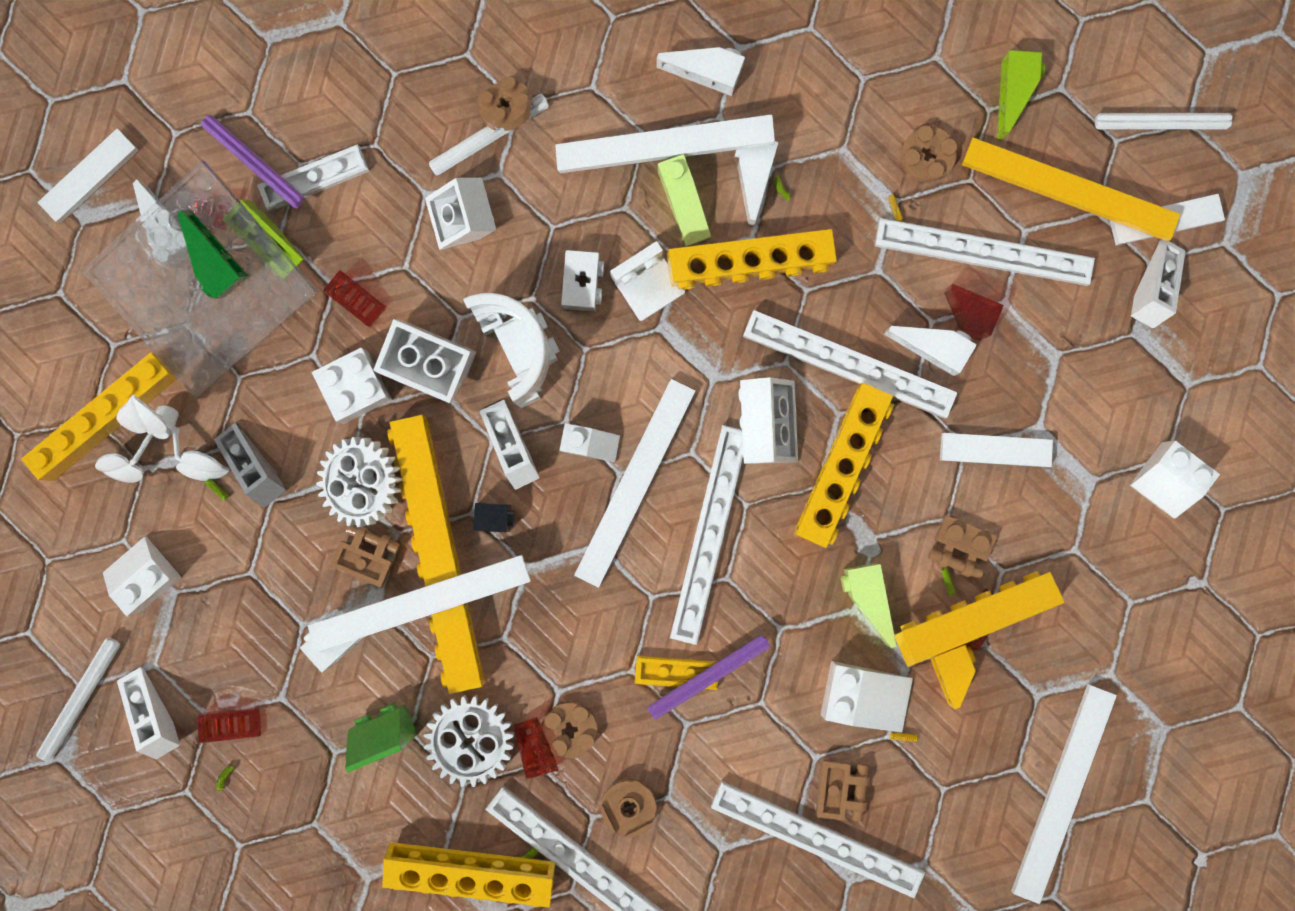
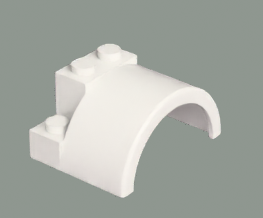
(521, 340)

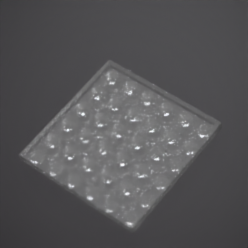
(156, 291)

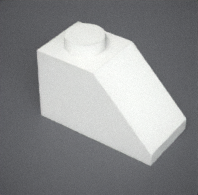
(589, 442)

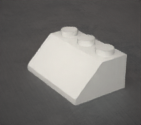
(424, 360)
(768, 421)

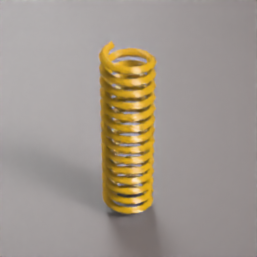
(897, 208)
(897, 736)

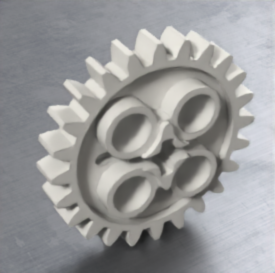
(349, 504)
(448, 755)

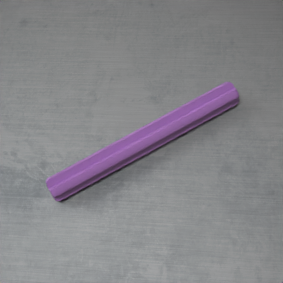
(253, 161)
(708, 677)

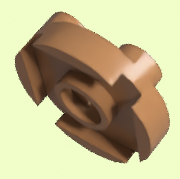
(504, 92)
(913, 158)
(579, 716)
(644, 811)

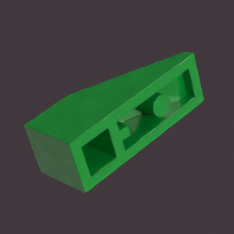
(210, 260)

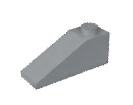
(249, 466)

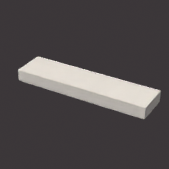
(88, 176)
(318, 176)
(1193, 213)
(996, 450)

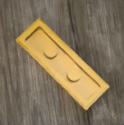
(669, 671)

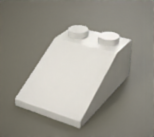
(866, 697)

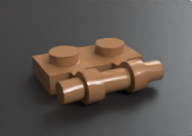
(965, 538)
(362, 563)
(833, 790)

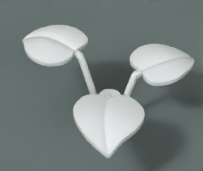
(160, 423)

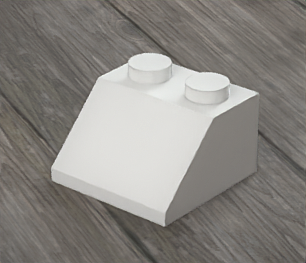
(460, 212)
(1174, 478)
(139, 577)

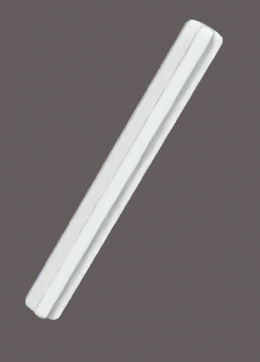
(1163, 121)
(478, 141)
(78, 699)

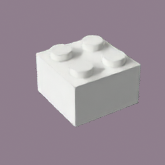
(351, 386)

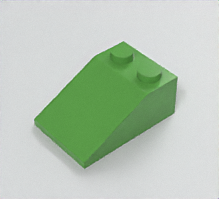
(378, 736)

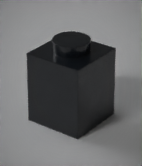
(493, 517)

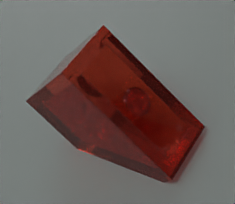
(973, 312)

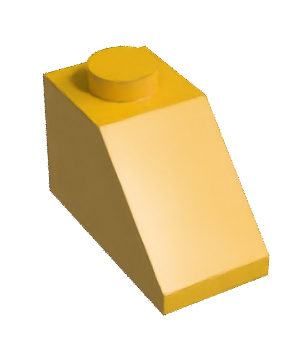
(955, 673)

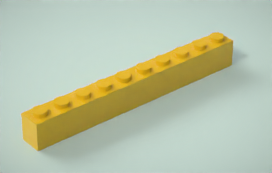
(436, 550)

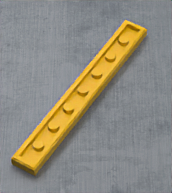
(1071, 189)

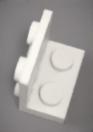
(646, 282)

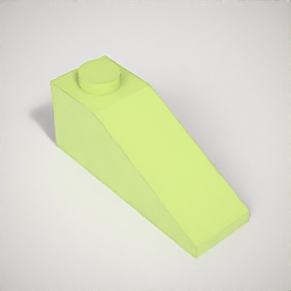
(684, 200)
(868, 592)

